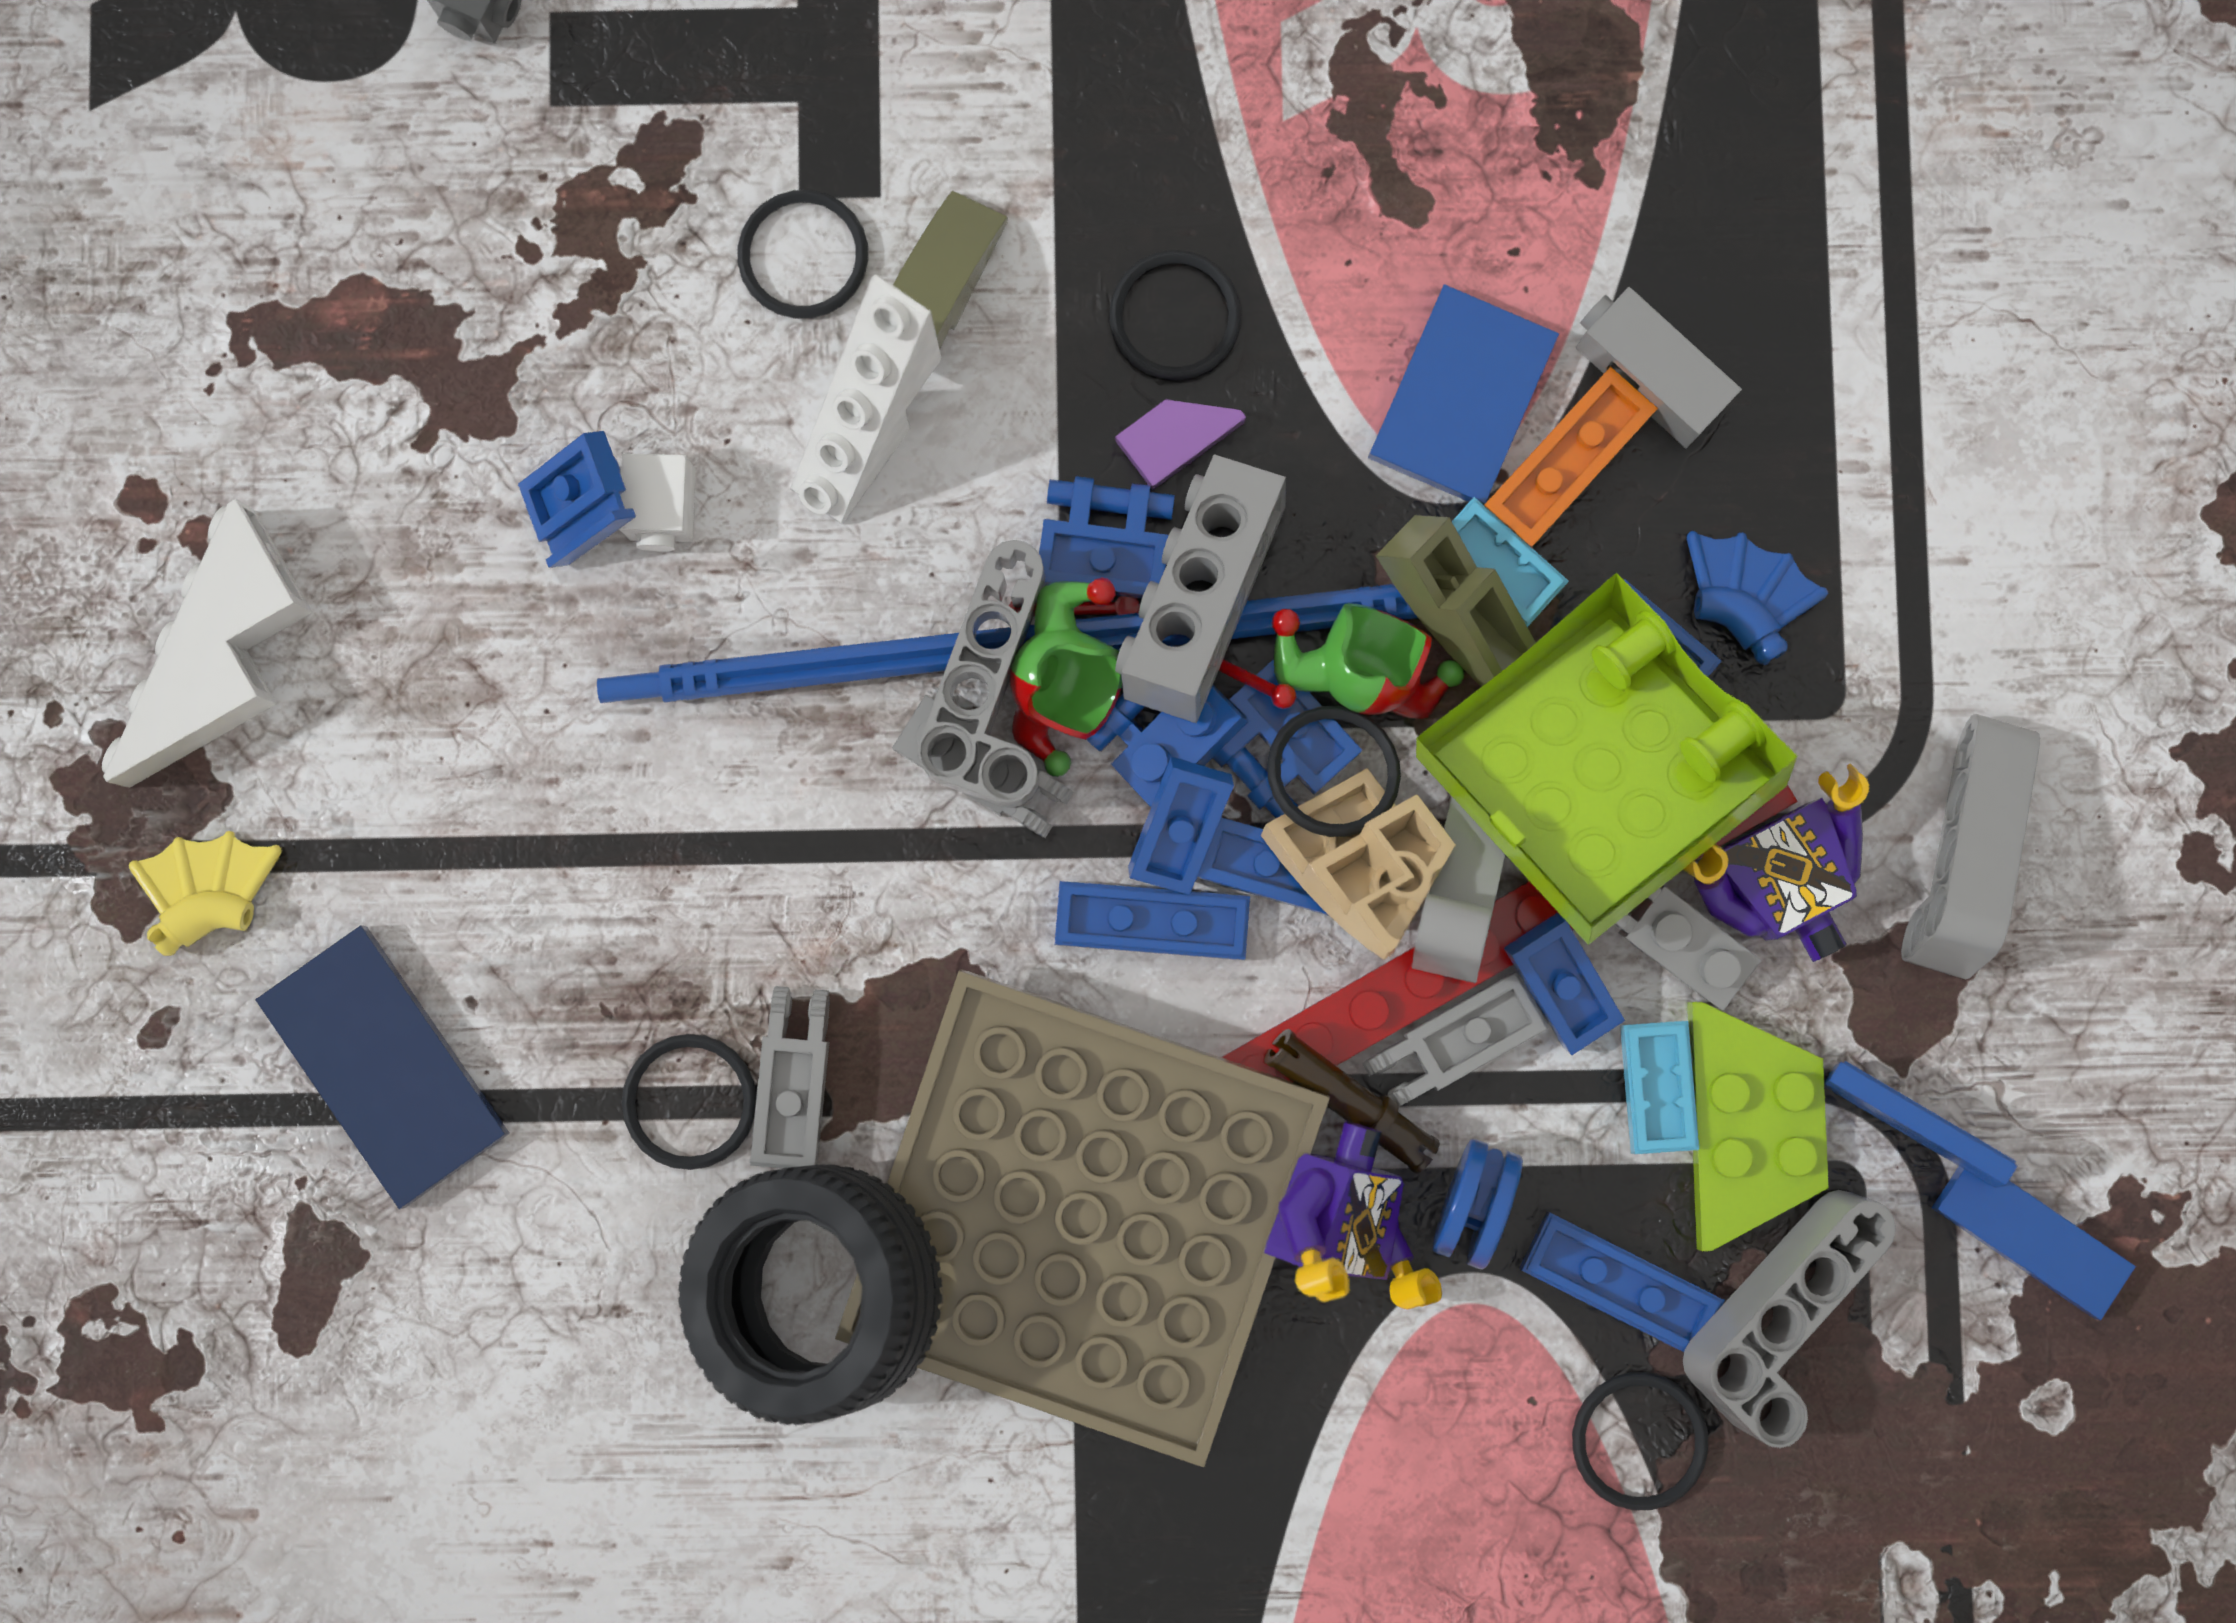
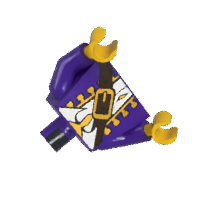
(1791, 870)
(1345, 1223)

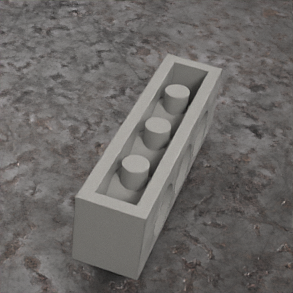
(1181, 677)

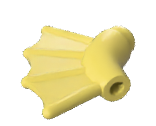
(202, 887)

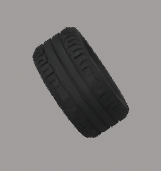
(728, 1319)

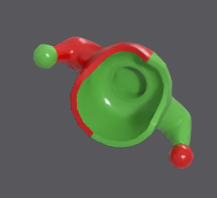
(1366, 663)
(1062, 674)

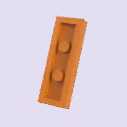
(1570, 457)

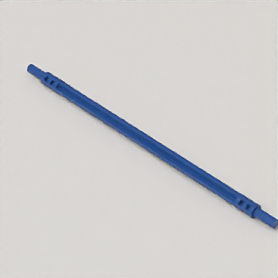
(932, 653)

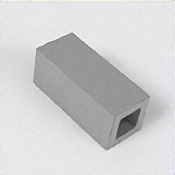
(1657, 363)

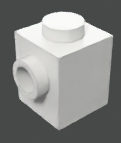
(662, 497)

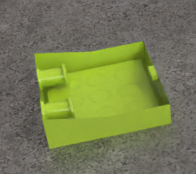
(1605, 759)

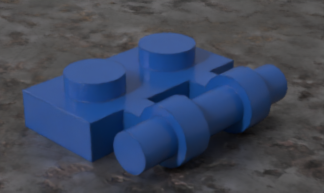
(1089, 552)
(1165, 737)
(1311, 755)

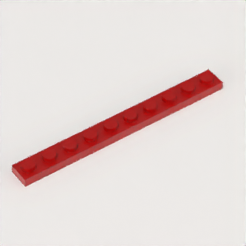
(1400, 995)

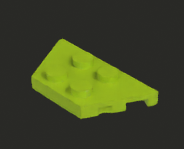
(1755, 1125)

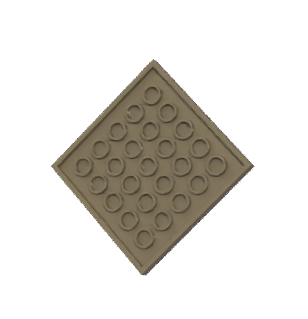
(1095, 1212)

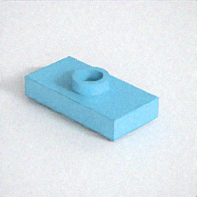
(1521, 569)
(1659, 1087)

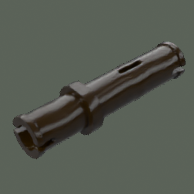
(1352, 1100)

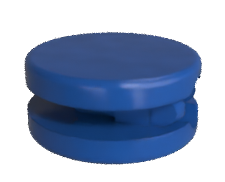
(1479, 1200)

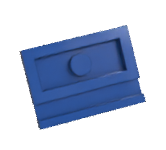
(576, 498)

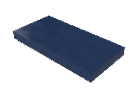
(382, 1066)

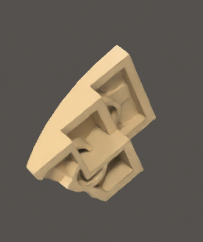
(1370, 878)

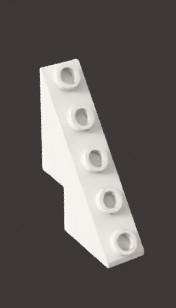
(864, 410)
(203, 668)

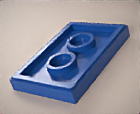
(1463, 395)

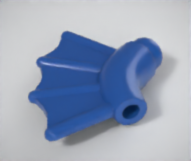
(1750, 591)

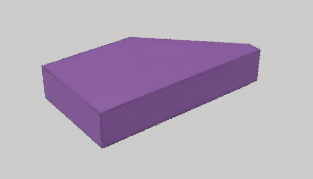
(1174, 437)

